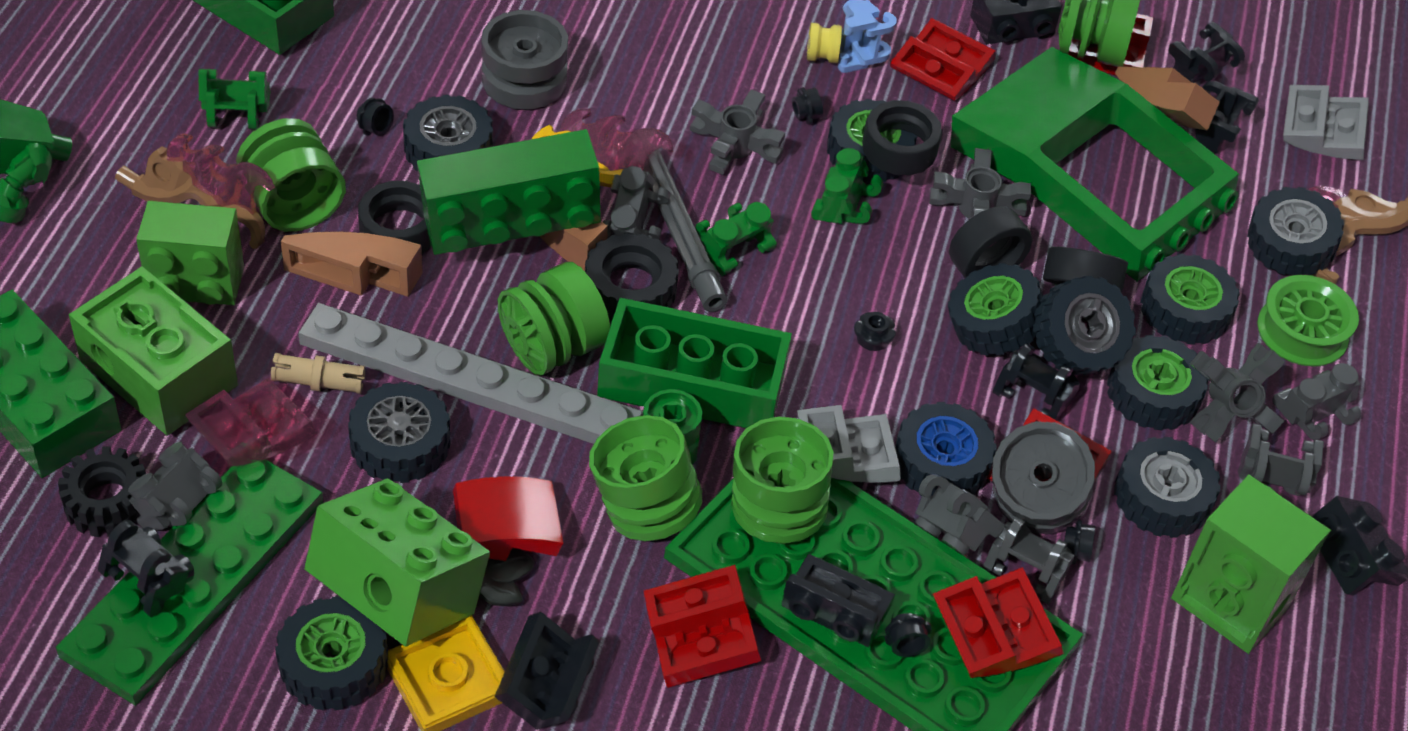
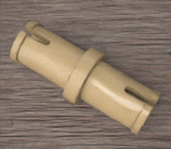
(318, 373)

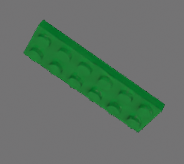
(227, 544)

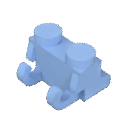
(862, 36)

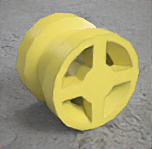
(824, 42)

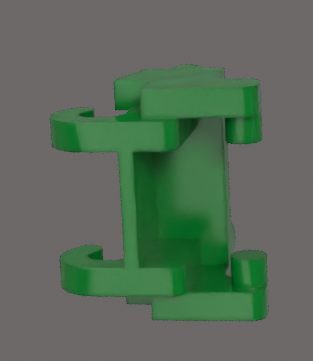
(233, 94)
(844, 189)
(726, 233)

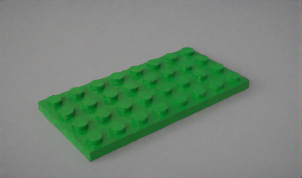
(897, 555)

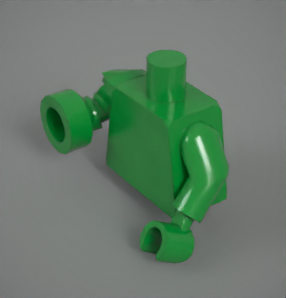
(25, 155)

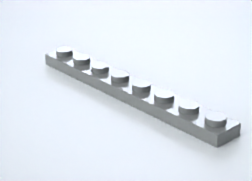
(461, 374)

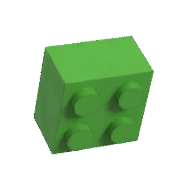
(193, 250)

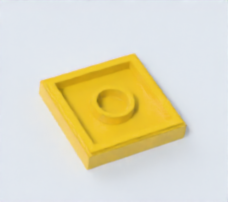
(447, 675)

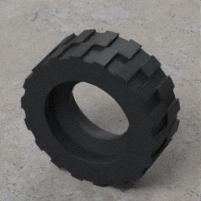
(633, 252)

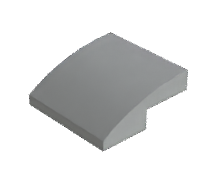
(1326, 123)
(860, 444)

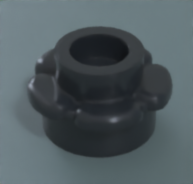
(807, 105)
(375, 117)
(874, 331)
(1080, 541)
(908, 635)

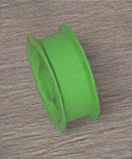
(1307, 320)

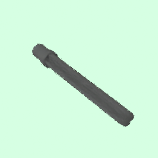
(701, 272)

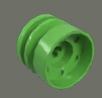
(1100, 23)
(302, 171)
(553, 317)
(646, 477)
(781, 479)

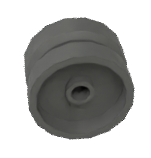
(524, 59)
(1052, 453)

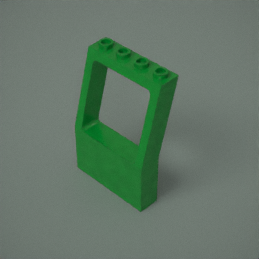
(1057, 107)

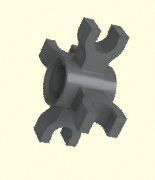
(737, 131)
(979, 189)
(1226, 381)

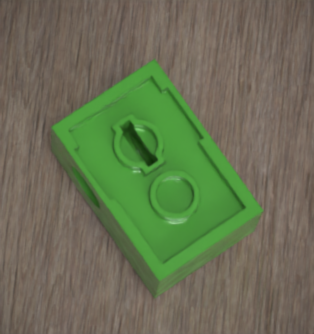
(153, 349)
(396, 561)
(1249, 563)

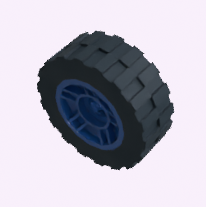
(942, 430)

